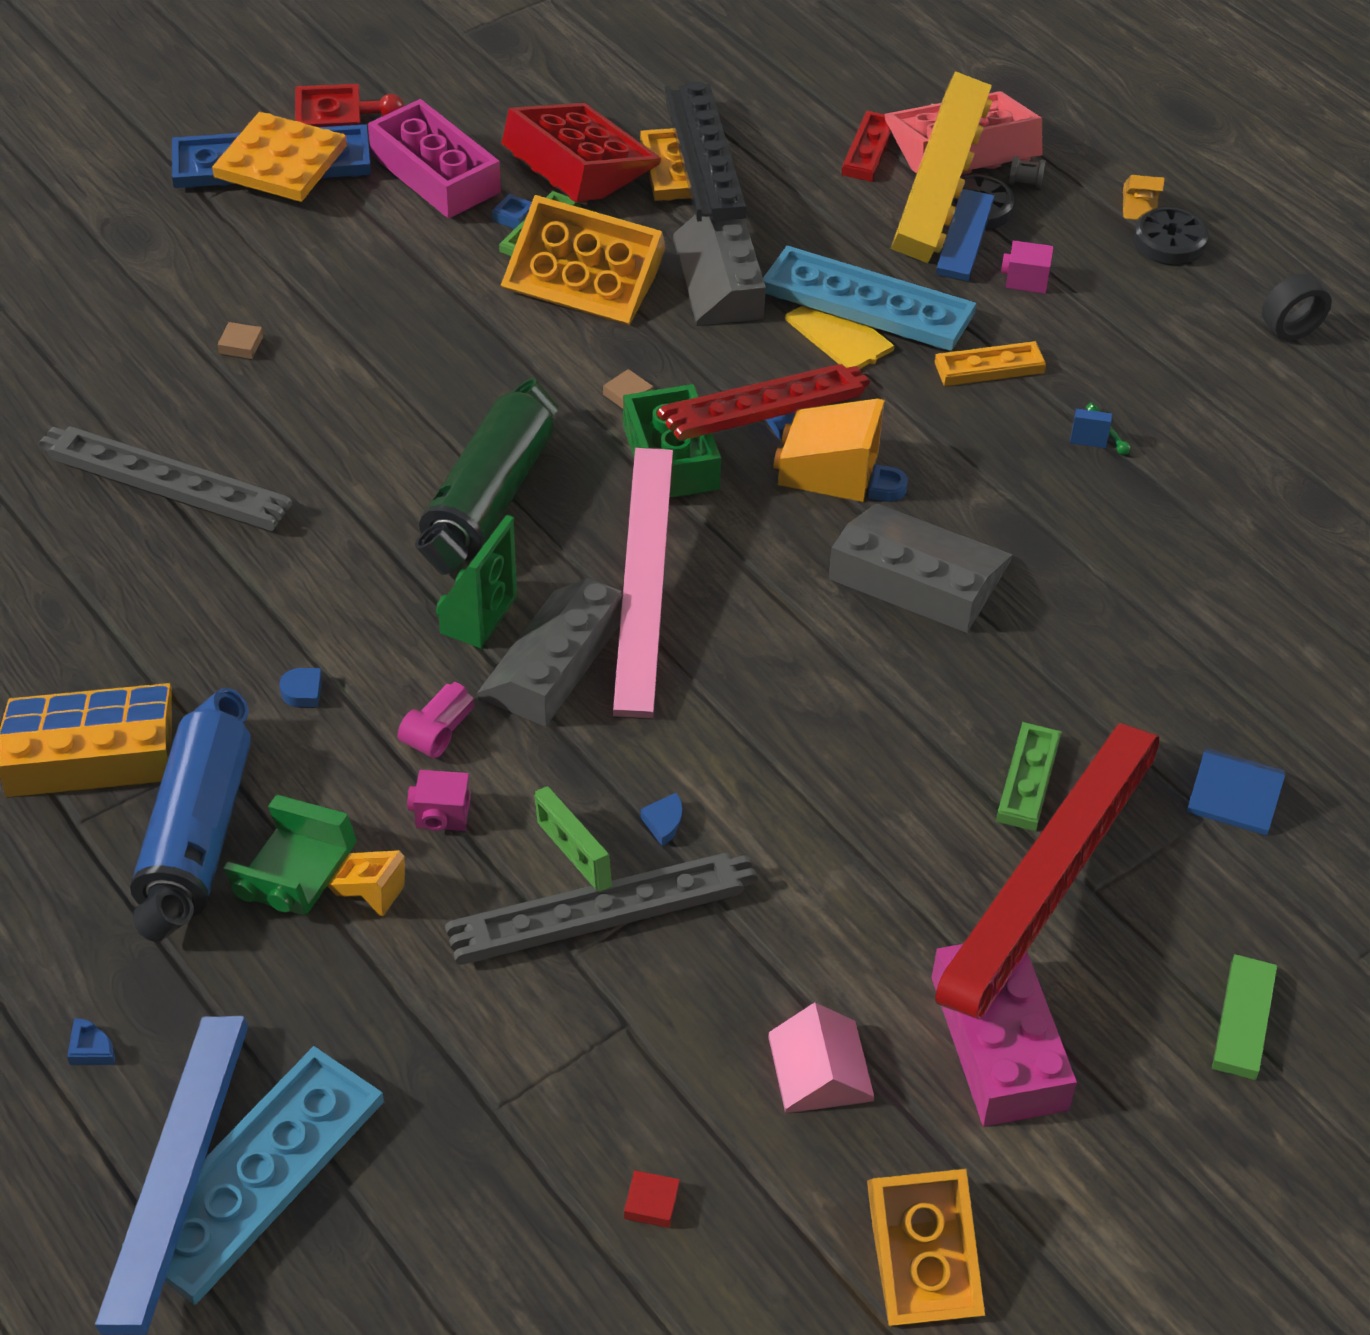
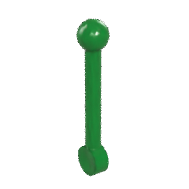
(1123, 447)

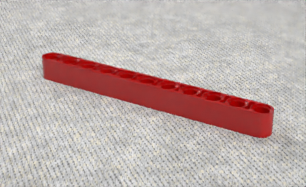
(1046, 873)

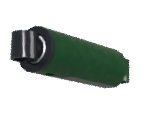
(486, 477)

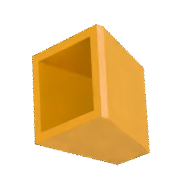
(831, 449)

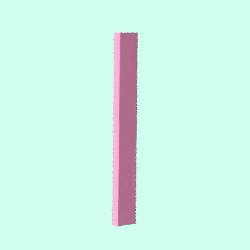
(643, 584)

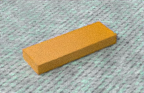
(990, 363)

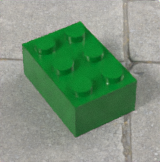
(694, 460)

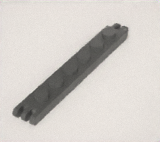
(166, 477)
(590, 910)

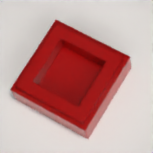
(651, 1199)

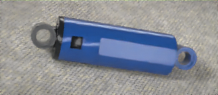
(191, 816)

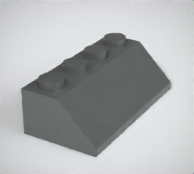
(720, 271)
(554, 651)

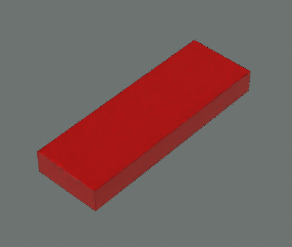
(867, 147)

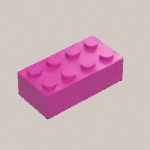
(434, 158)
(1013, 1051)

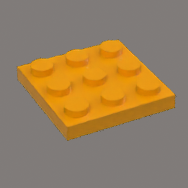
(280, 156)

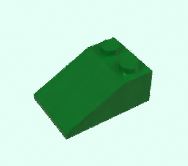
(482, 590)

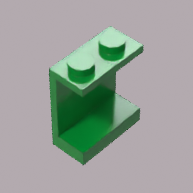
(296, 858)

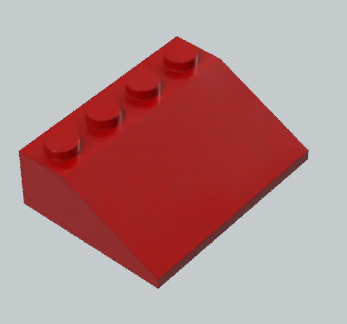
(576, 149)

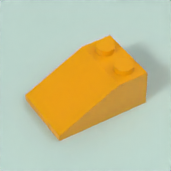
(926, 1246)

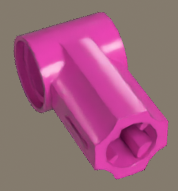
(433, 725)

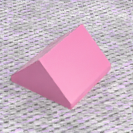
(819, 1061)

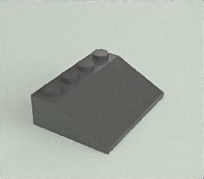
(917, 566)

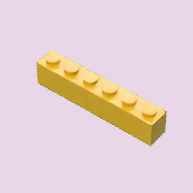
(941, 168)

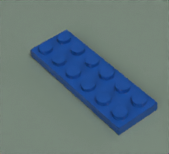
(197, 154)

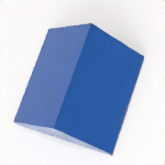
(1236, 791)

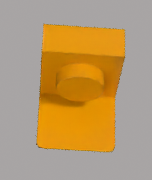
(1141, 195)
(373, 875)

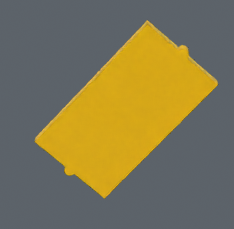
(839, 337)

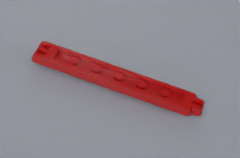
(762, 401)

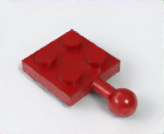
(338, 105)

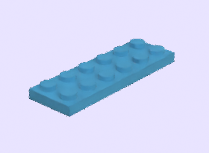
(869, 298)
(266, 1166)

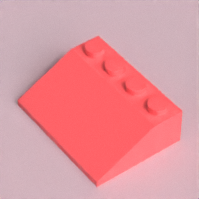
(1006, 133)

